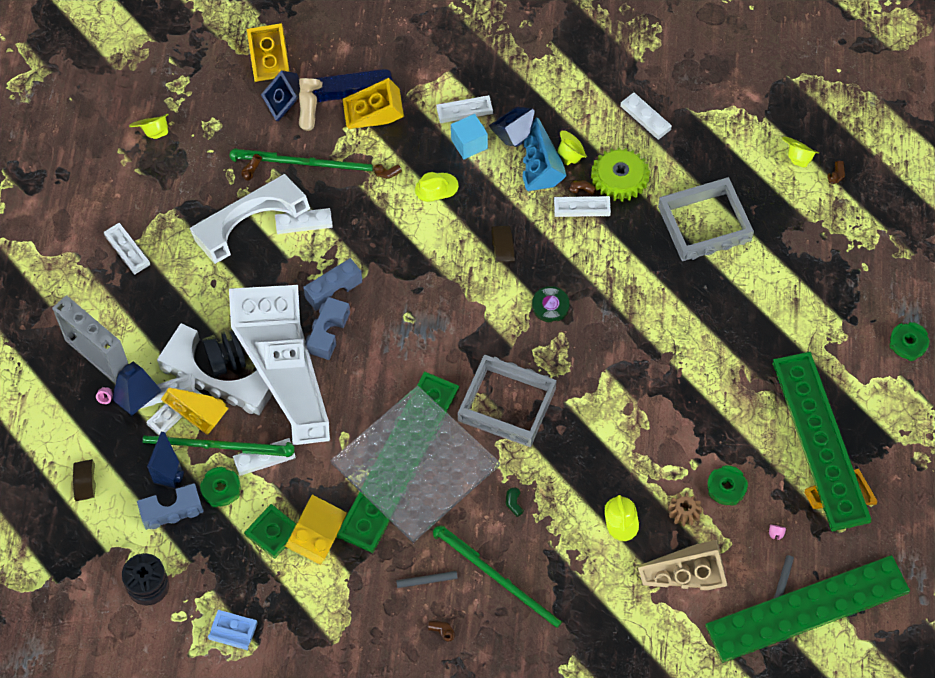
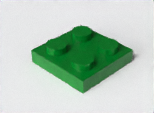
(271, 531)

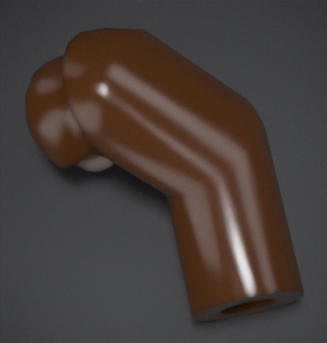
(249, 169)
(385, 173)
(839, 173)
(582, 184)
(443, 628)

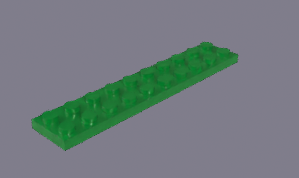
(821, 442)
(364, 521)
(807, 608)

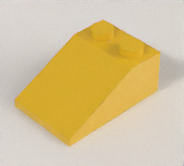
(267, 51)
(373, 105)
(197, 408)
(316, 529)

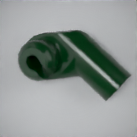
(511, 501)

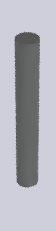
(784, 576)
(426, 579)

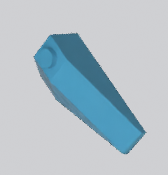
(542, 161)

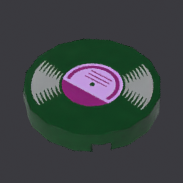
(550, 304)

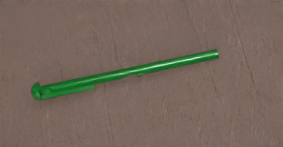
(273, 157)
(249, 448)
(473, 556)

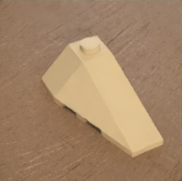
(691, 567)

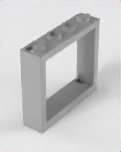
(695, 195)
(90, 338)
(496, 426)

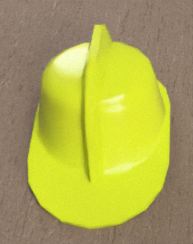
(153, 127)
(570, 148)
(799, 152)
(436, 186)
(621, 518)

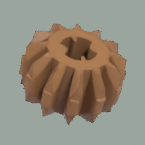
(677, 511)

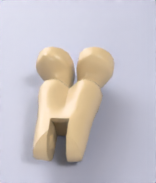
(308, 102)

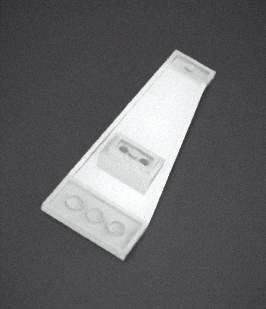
(267, 323)

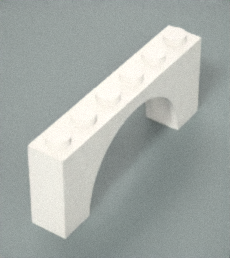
(276, 195)
(178, 359)

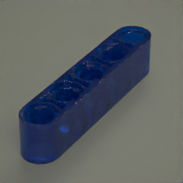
(344, 85)

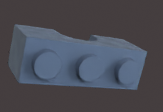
(343, 275)
(331, 314)
(186, 505)

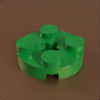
(904, 349)
(225, 477)
(737, 482)

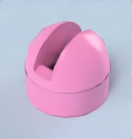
(100, 396)
(776, 530)

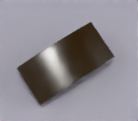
(502, 244)
(83, 480)

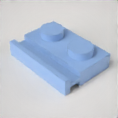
(232, 630)

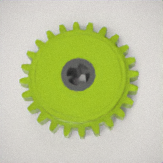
(620, 174)

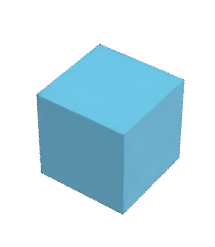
(469, 136)

